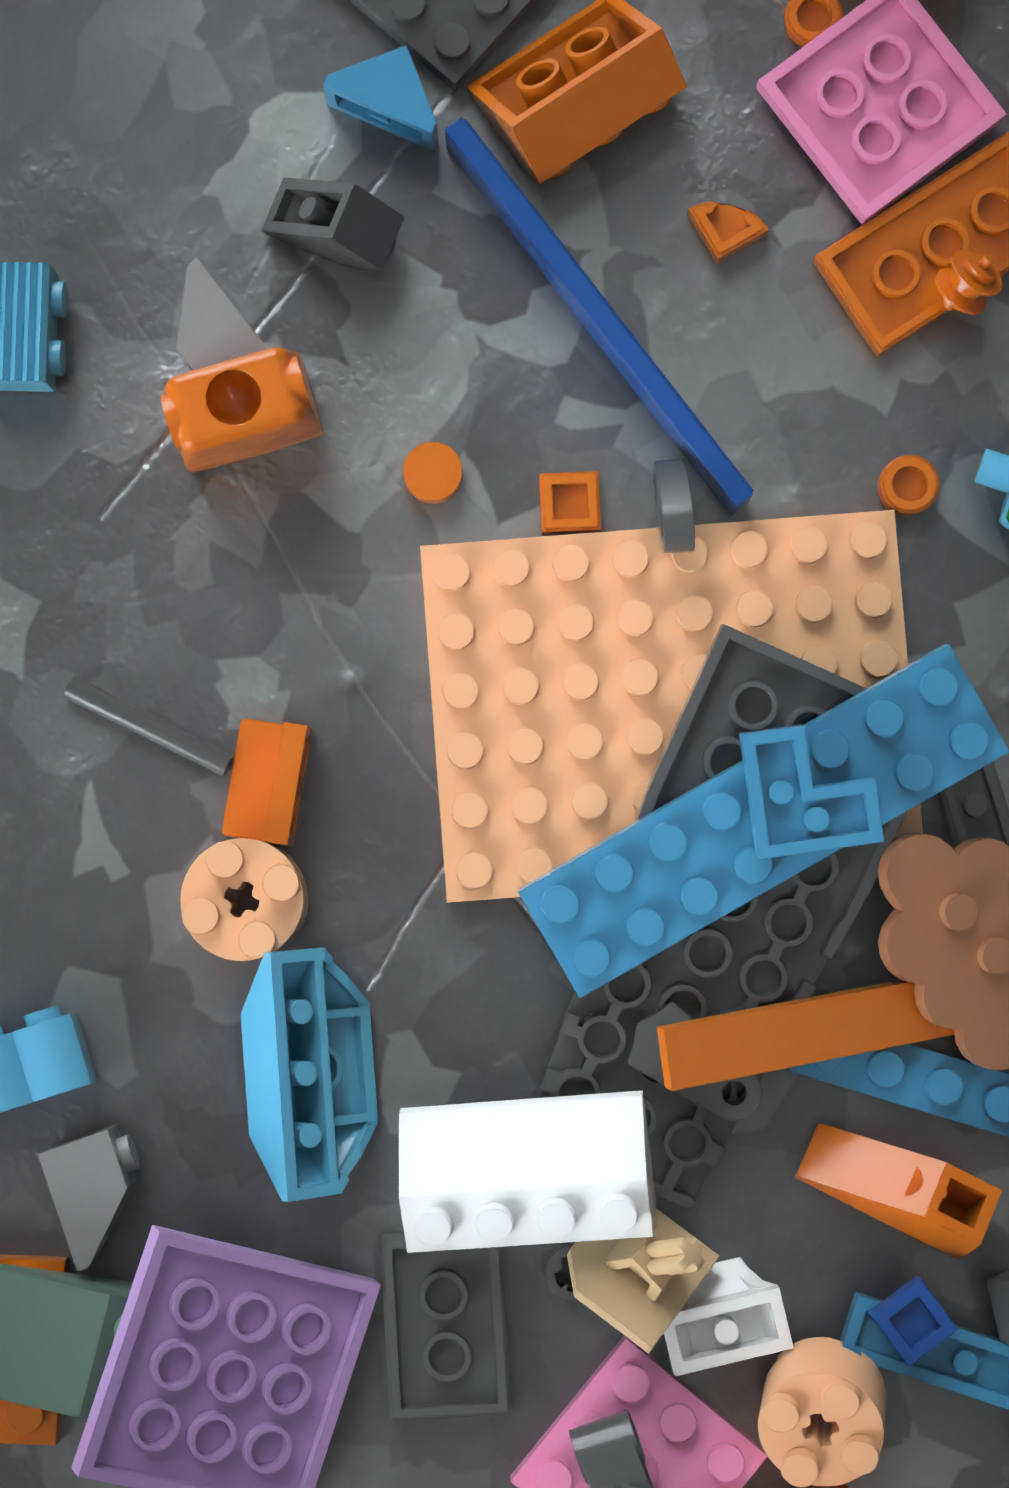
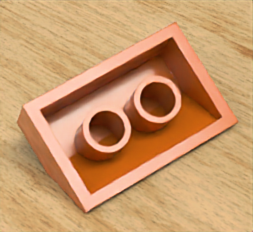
(578, 86)

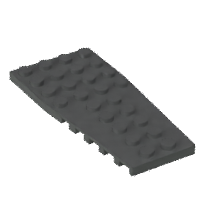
(743, 960)

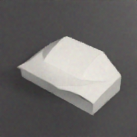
(728, 1320)

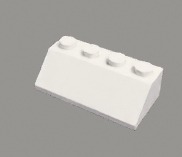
(525, 1172)

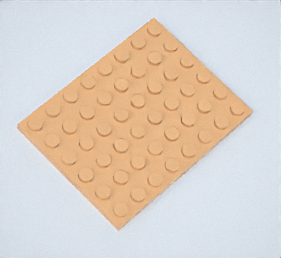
(577, 653)

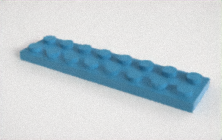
(698, 851)

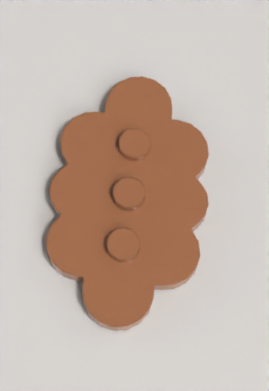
(952, 937)

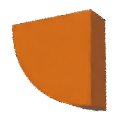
(725, 228)

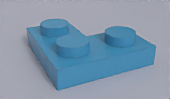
(793, 814)

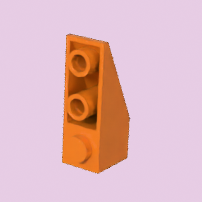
(901, 1189)

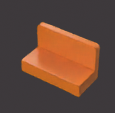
(267, 781)

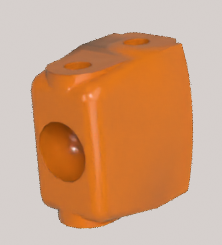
(241, 408)

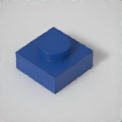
(913, 1320)

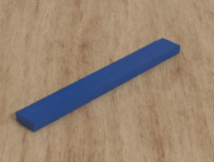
(597, 316)

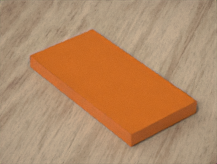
(891, 262)

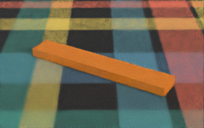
(792, 1034)

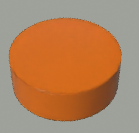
(810, 18)
(433, 472)
(908, 485)

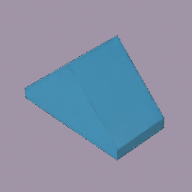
(386, 95)

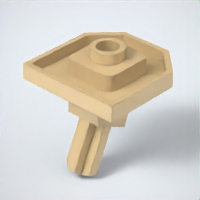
(640, 1281)

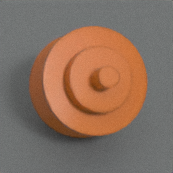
(968, 282)

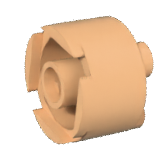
(212, 913)
(822, 1413)

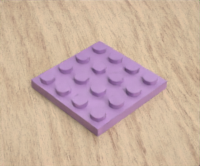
(224, 1368)

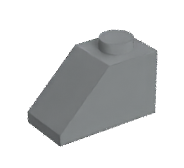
(210, 324)
(90, 1187)

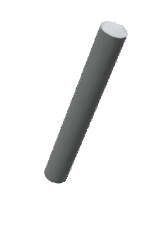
(148, 726)

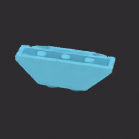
(308, 1072)

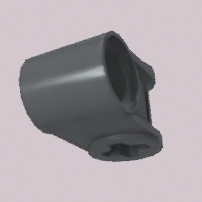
(611, 1453)

